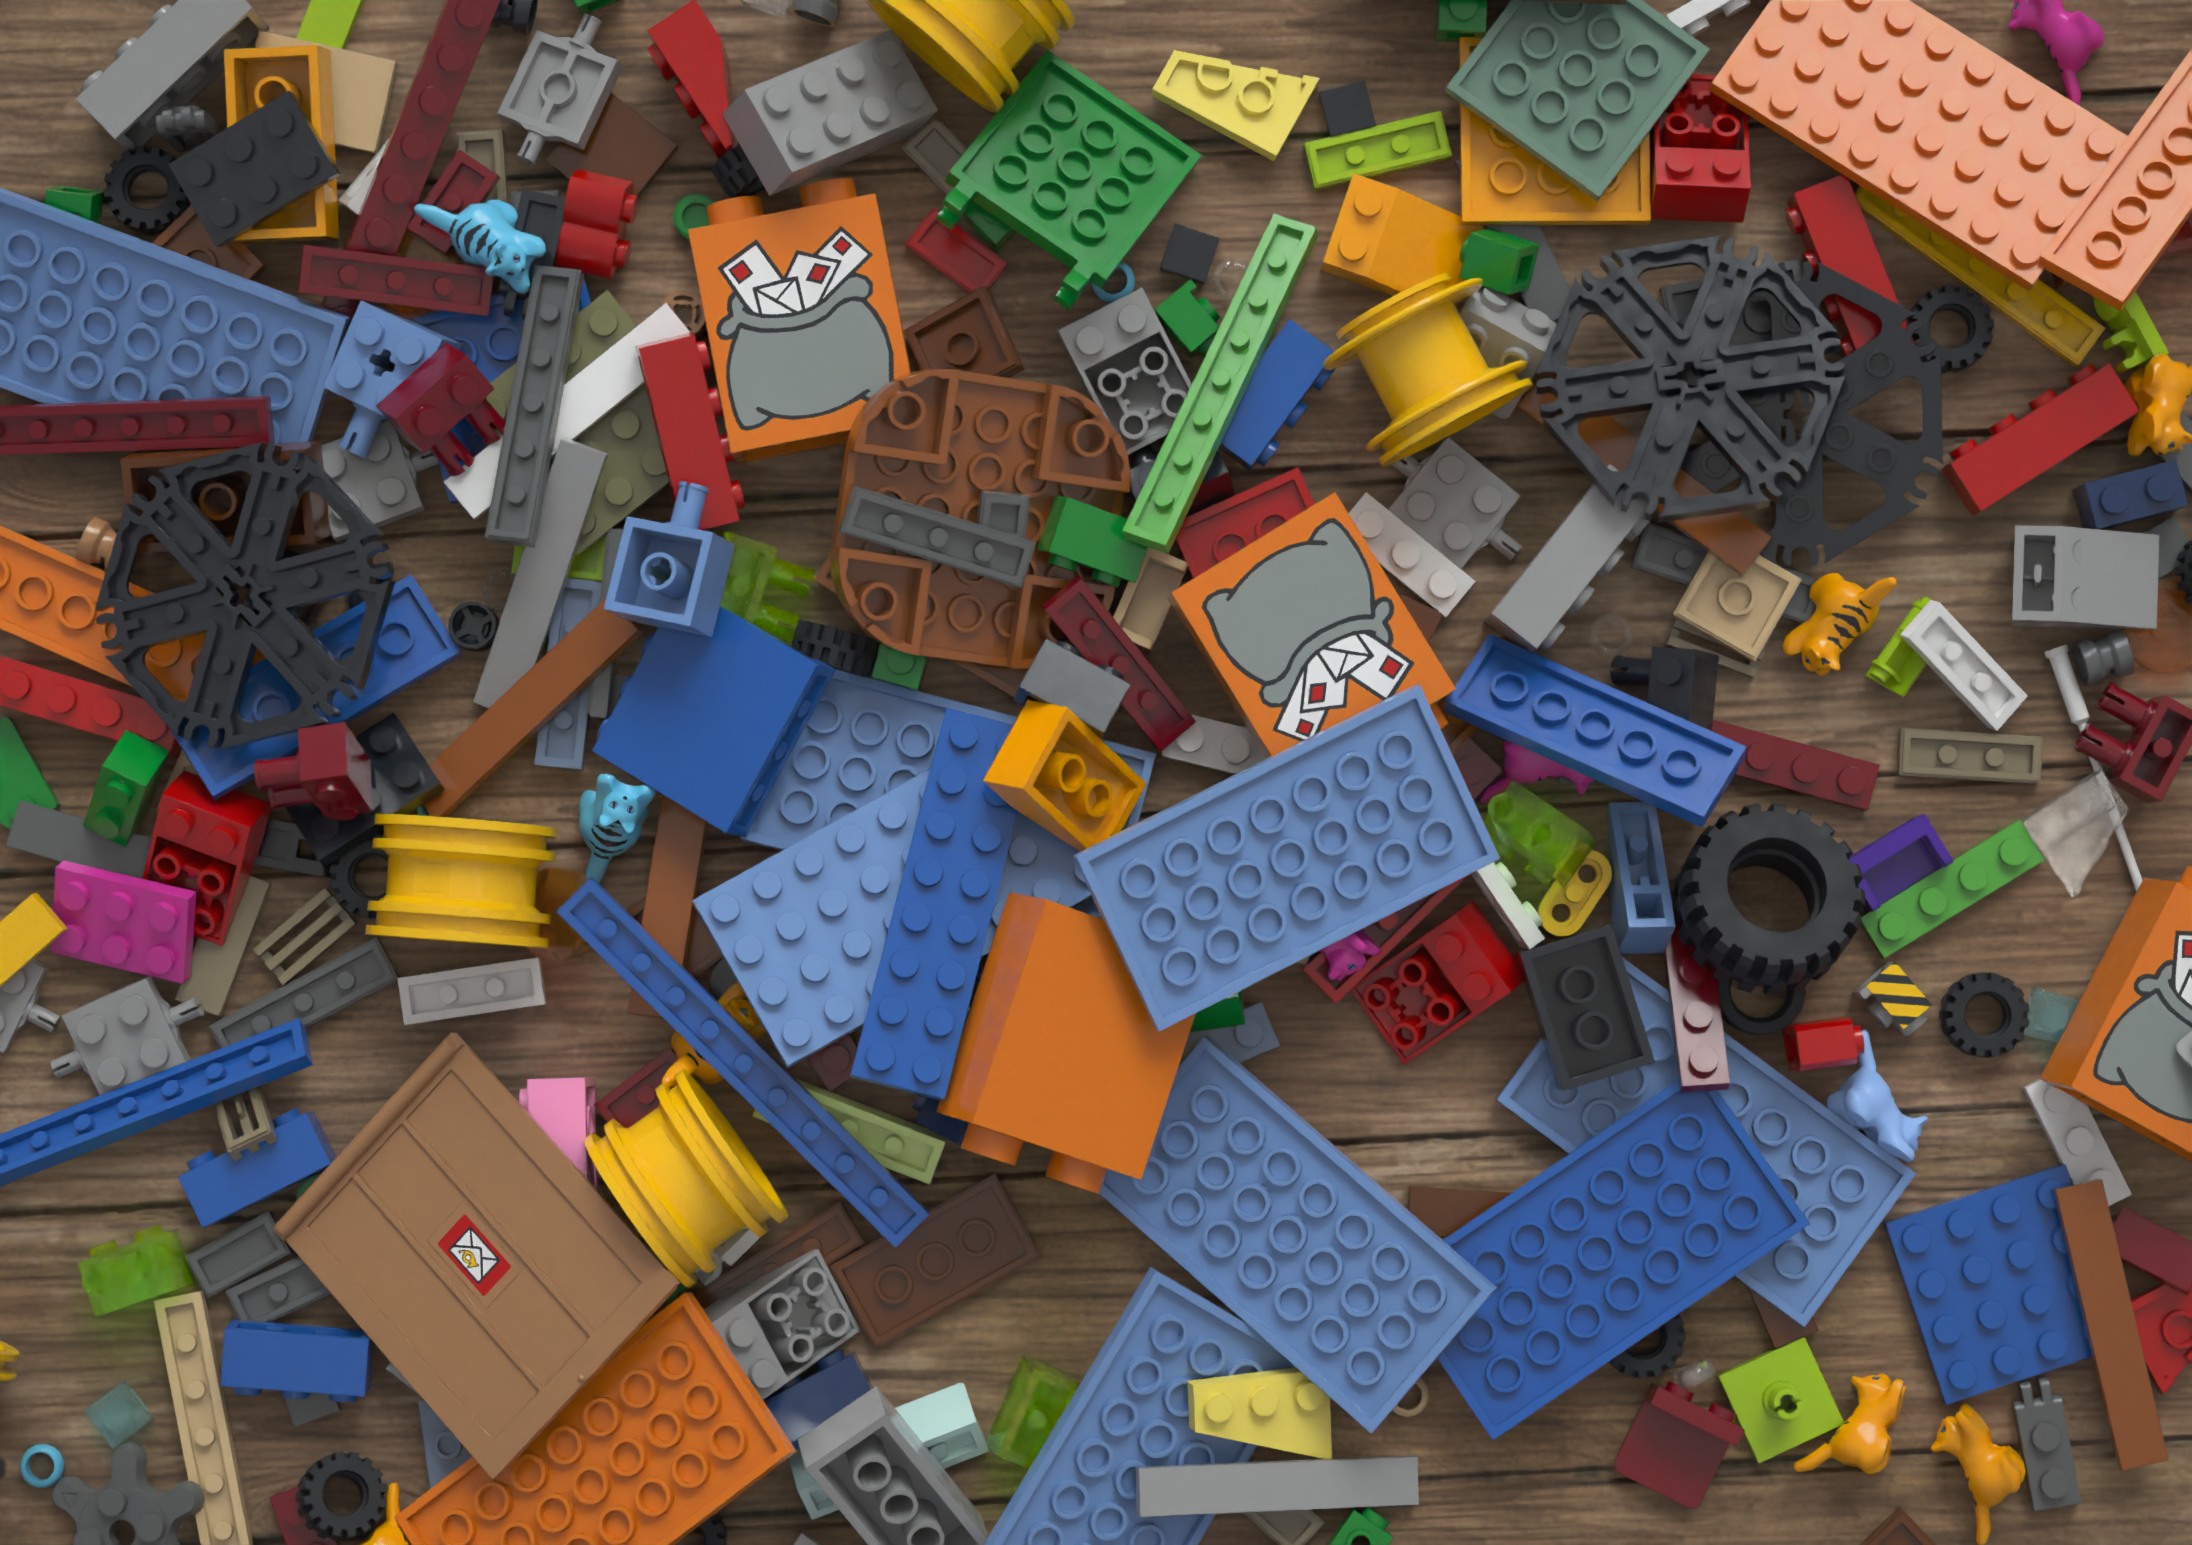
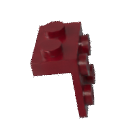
(1676, 1444)

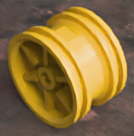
(976, 40)
(461, 880)
(685, 1178)

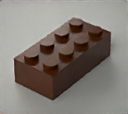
(223, 496)

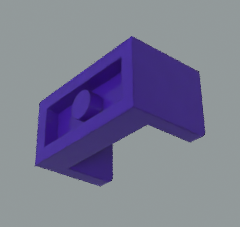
(1899, 860)

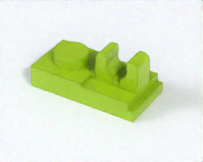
(2132, 332)

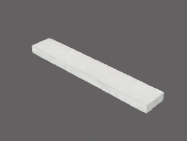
(583, 403)

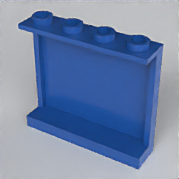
(713, 717)

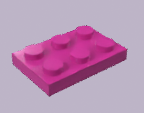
(124, 921)

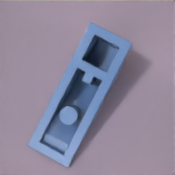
(1639, 880)

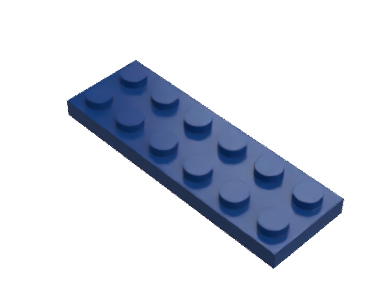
(407, 651)
(1596, 730)

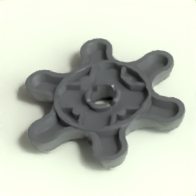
(129, 1498)

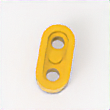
(1576, 896)

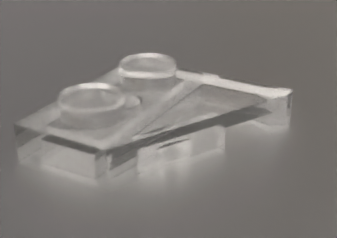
(2076, 828)

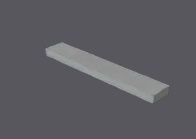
(542, 569)
(1276, 1485)

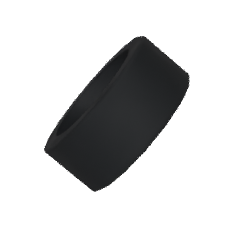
(1758, 1026)

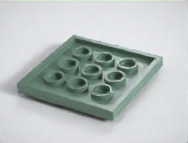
(1577, 82)

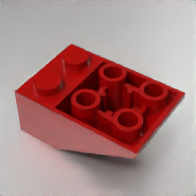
(694, 55)
(1700, 157)
(207, 849)
(1438, 982)

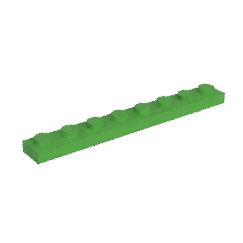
(1220, 384)

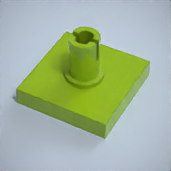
(1780, 1399)

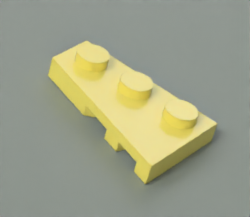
(1236, 100)
(1264, 1409)

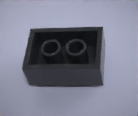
(1585, 1008)

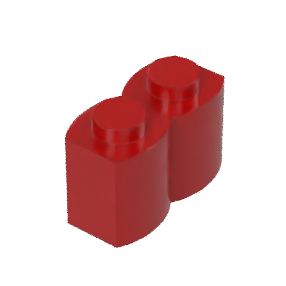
(596, 223)
(1822, 1044)

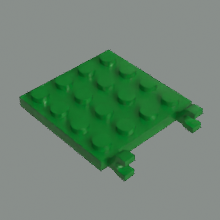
(1070, 172)

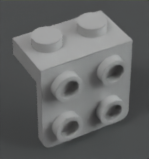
(1507, 333)

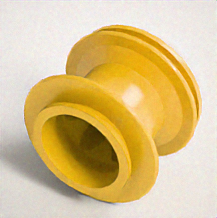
(1425, 366)

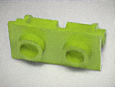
(1898, 662)

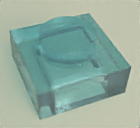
(2049, 1014)
(119, 1414)

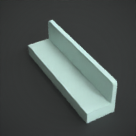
(940, 1421)

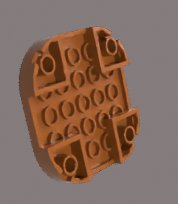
(936, 445)

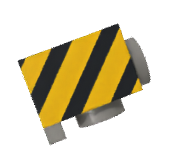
(1894, 999)

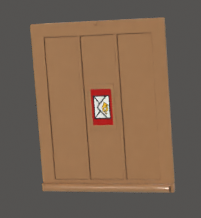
(476, 1255)

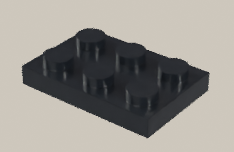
(254, 169)
(398, 783)

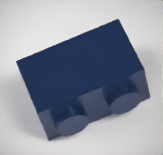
(2131, 496)

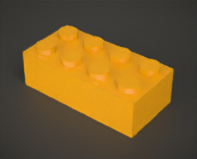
(256, 79)

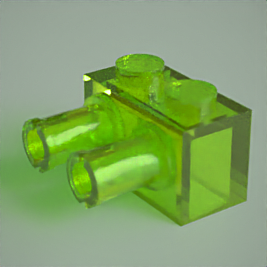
(749, 572)
(1537, 834)
(136, 1271)
(1030, 1411)

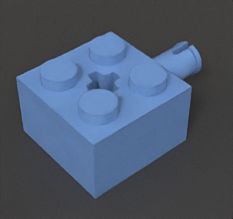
(363, 363)
(678, 549)

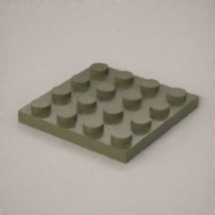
(627, 433)

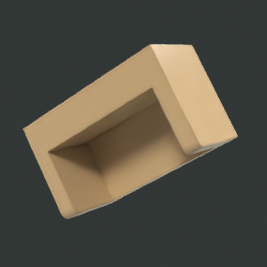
(1146, 602)

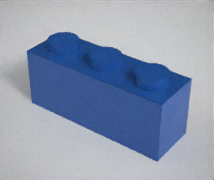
(1276, 395)
(225, 1186)
(296, 1360)

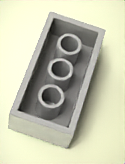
(167, 65)
(829, 112)
(1563, 568)
(888, 1478)

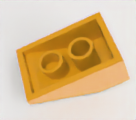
(1393, 239)
(1064, 776)

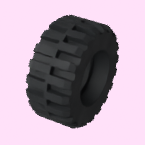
(1805, 856)

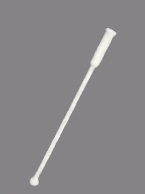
(2079, 715)

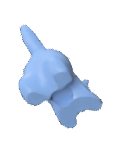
(1869, 1106)

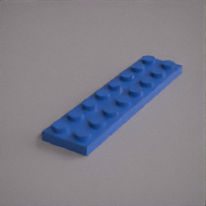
(939, 915)

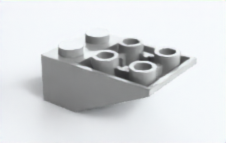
(1128, 368)
(2084, 578)
(784, 1321)

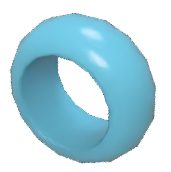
(1127, 290)
(26, 1472)

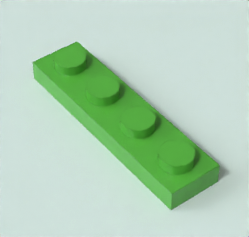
(1951, 889)

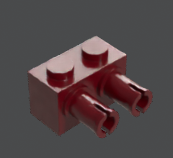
(436, 399)
(2155, 749)
(326, 771)

